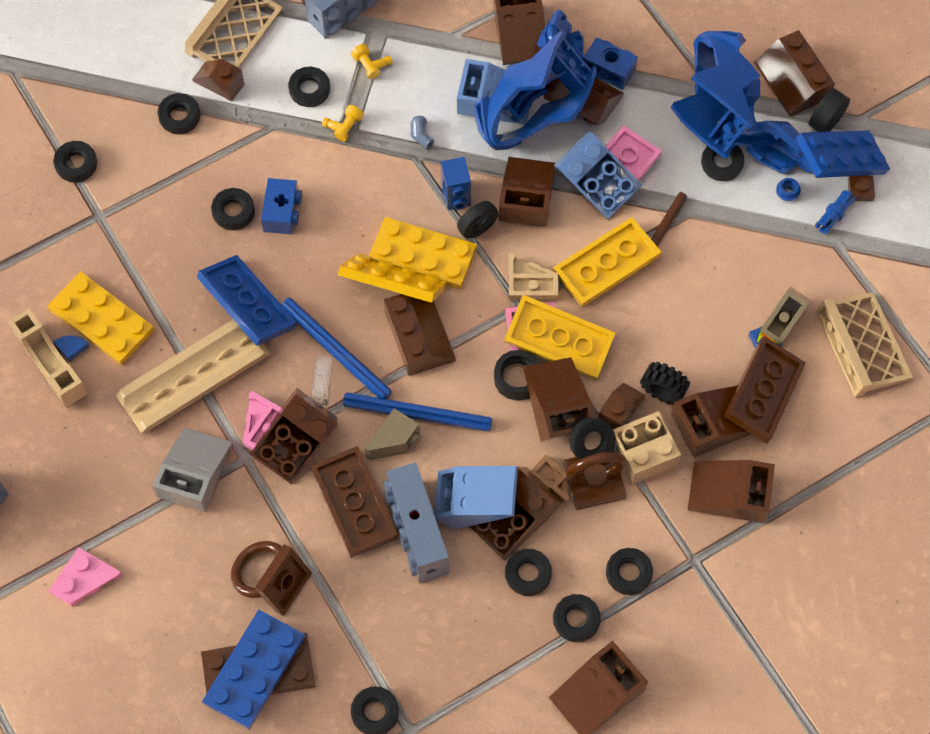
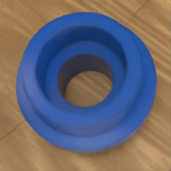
(791, 184)

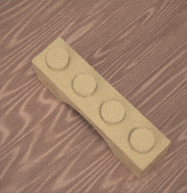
(47, 358)

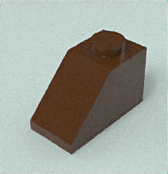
(220, 78)
(621, 406)

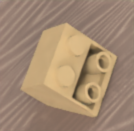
(647, 447)

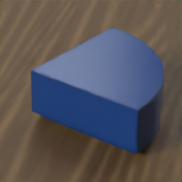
(71, 346)

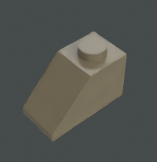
(785, 315)
(393, 436)

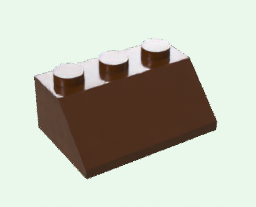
(794, 73)
(599, 103)
(418, 333)

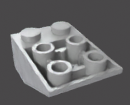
(192, 469)

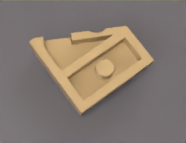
(531, 280)

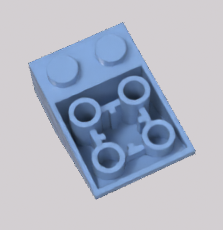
(478, 81)
(598, 174)
(475, 495)

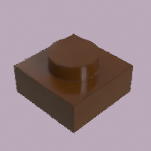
(861, 188)

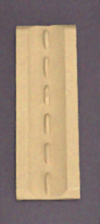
(189, 376)

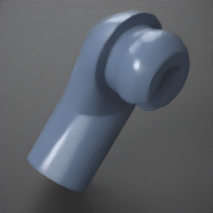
(417, 131)

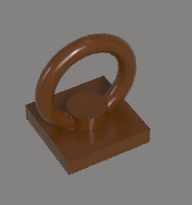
(596, 479)
(280, 581)

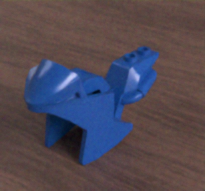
(526, 81)
(727, 93)

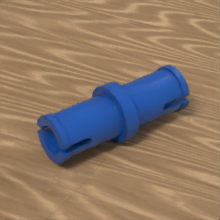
(835, 212)

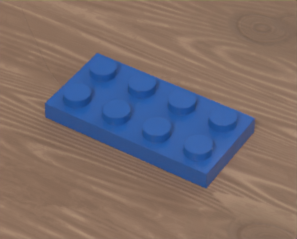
(842, 153)
(246, 300)
(253, 669)

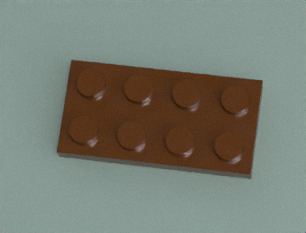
(764, 389)
(354, 502)
(296, 677)

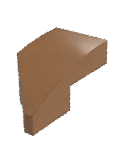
(552, 476)

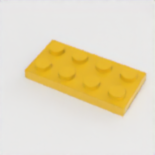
(424, 251)
(607, 262)
(392, 278)
(101, 318)
(558, 336)

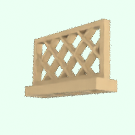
(213, 20)
(844, 344)

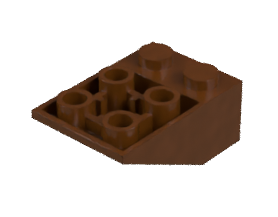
(518, 28)
(526, 191)
(557, 397)
(703, 420)
(294, 435)
(732, 489)
(532, 509)
(599, 689)

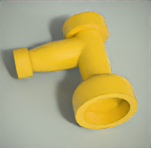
(362, 52)
(353, 114)

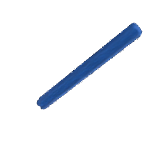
(336, 349)
(418, 411)

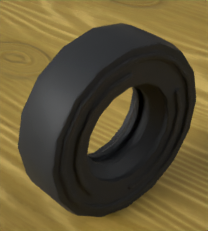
(309, 99)
(179, 126)
(722, 173)
(75, 174)
(477, 219)
(233, 222)
(586, 426)
(624, 586)
(528, 588)
(581, 602)
(369, 695)

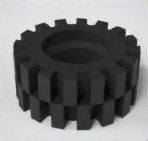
(664, 382)

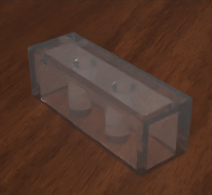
(322, 379)

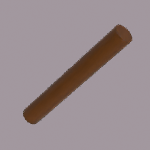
(668, 218)

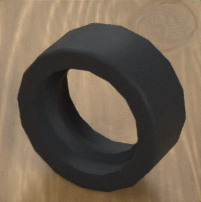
(829, 111)
(505, 360)

